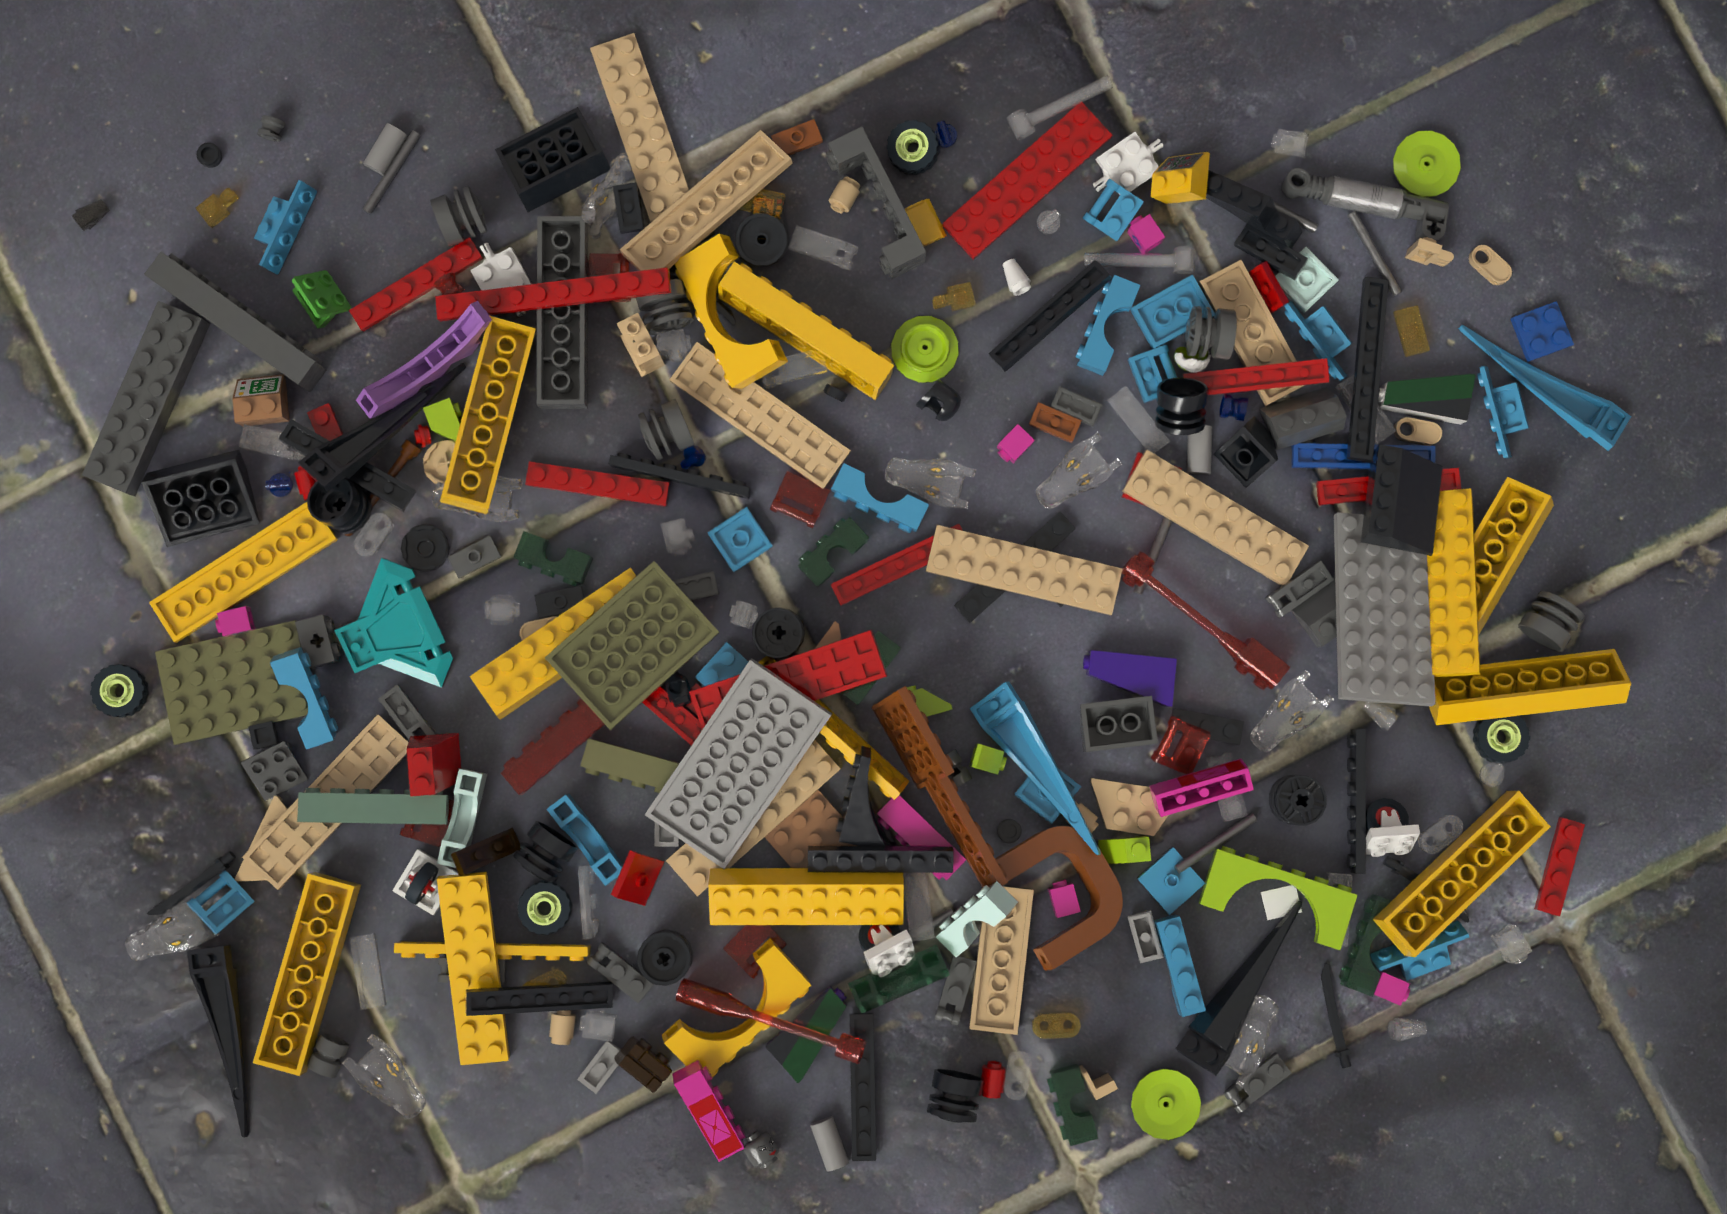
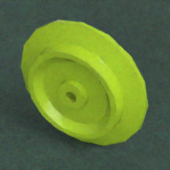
(1431, 150)
(923, 364)
(1177, 1115)

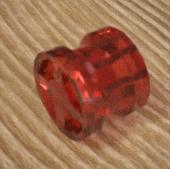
(448, 285)

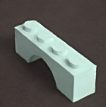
(467, 801)
(990, 907)

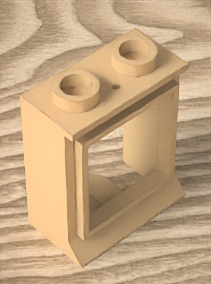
(643, 349)

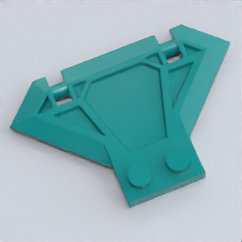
(396, 629)

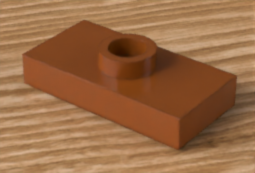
(798, 137)

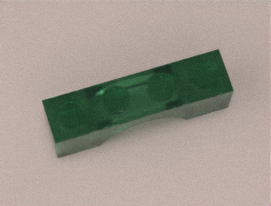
(921, 971)
(1359, 972)

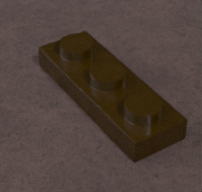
(486, 851)

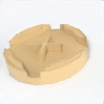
(438, 460)

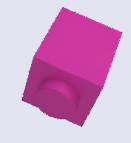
(1145, 233)
(1014, 444)
(235, 621)
(1063, 899)
(1392, 988)

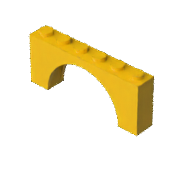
(701, 274)
(782, 986)

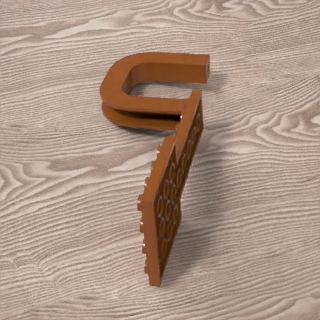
(930, 768)

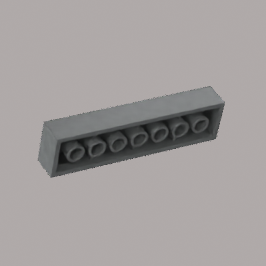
(236, 320)
(564, 329)
(146, 398)

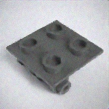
(274, 770)

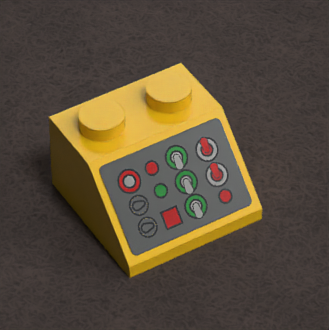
(1181, 178)

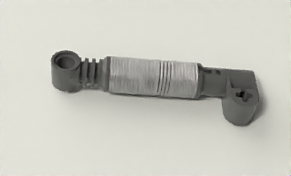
(1370, 197)

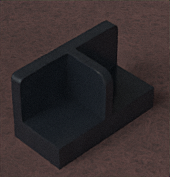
(628, 208)

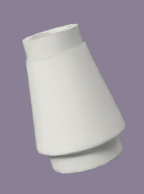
(1016, 278)

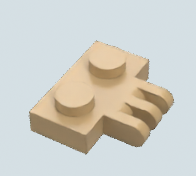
(1427, 251)

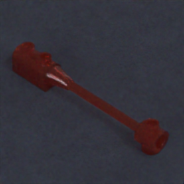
(1249, 655)
(723, 1004)

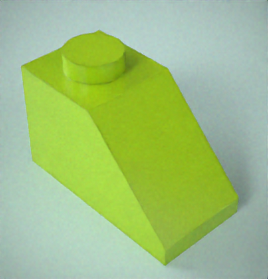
(928, 702)
(987, 759)
(1126, 849)

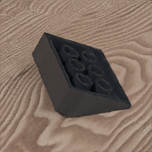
(553, 159)
(201, 498)
(1401, 501)

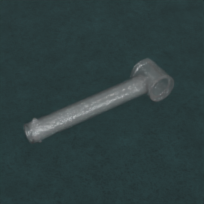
(1023, 122)
(1181, 260)

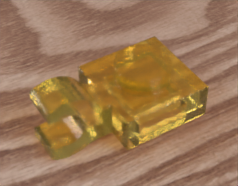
(215, 209)
(958, 297)

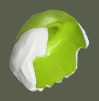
(1190, 363)

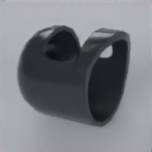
(945, 394)

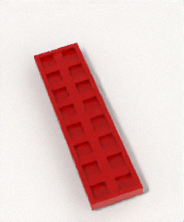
(1027, 180)
(813, 672)

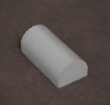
(385, 149)
(1199, 452)
(1145, 936)
(829, 1143)

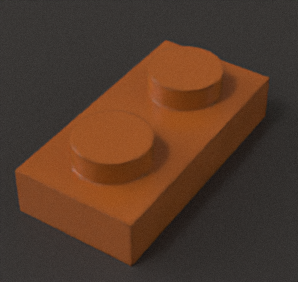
(1055, 422)

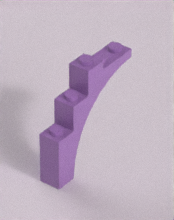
(427, 366)

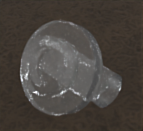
(1048, 221)
(1492, 774)

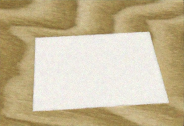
(1279, 901)

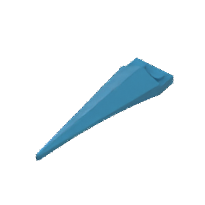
(1582, 410)
(1014, 730)

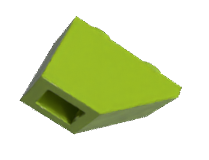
(444, 418)

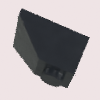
(1248, 452)

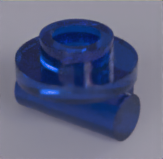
(945, 134)
(693, 456)
(279, 485)

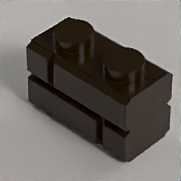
(643, 1063)

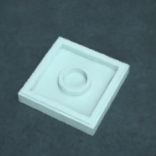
(1310, 284)

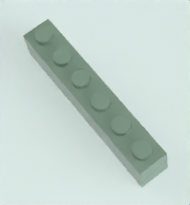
(372, 808)

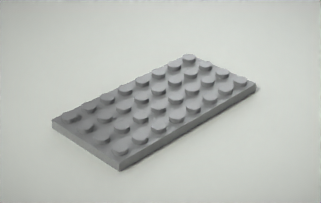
(1381, 620)
(738, 763)

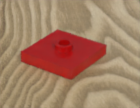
(637, 878)

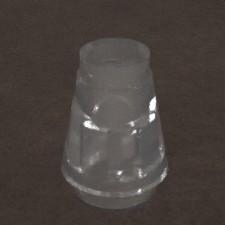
(1381, 714)
(1404, 1029)

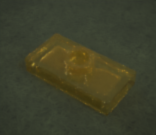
(766, 202)
(1411, 331)

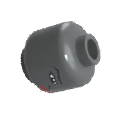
(761, 1149)

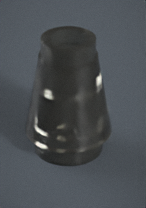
(90, 214)

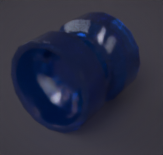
(1233, 407)

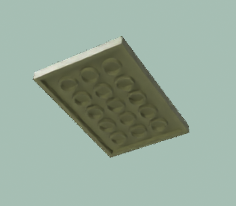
(632, 645)
(228, 683)

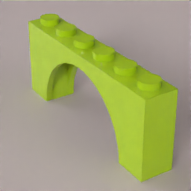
(1329, 904)

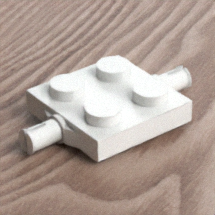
(1128, 163)
(500, 271)

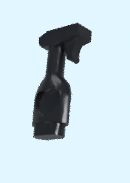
(678, 689)

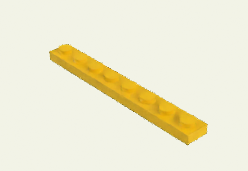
(504, 950)

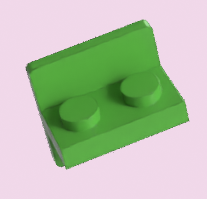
(320, 297)

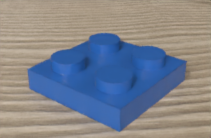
(1542, 331)

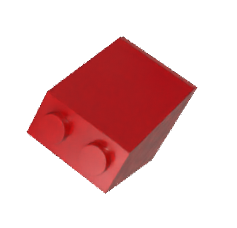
(433, 763)

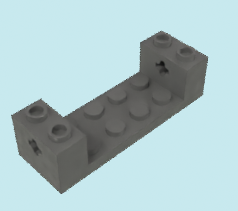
(854, 151)

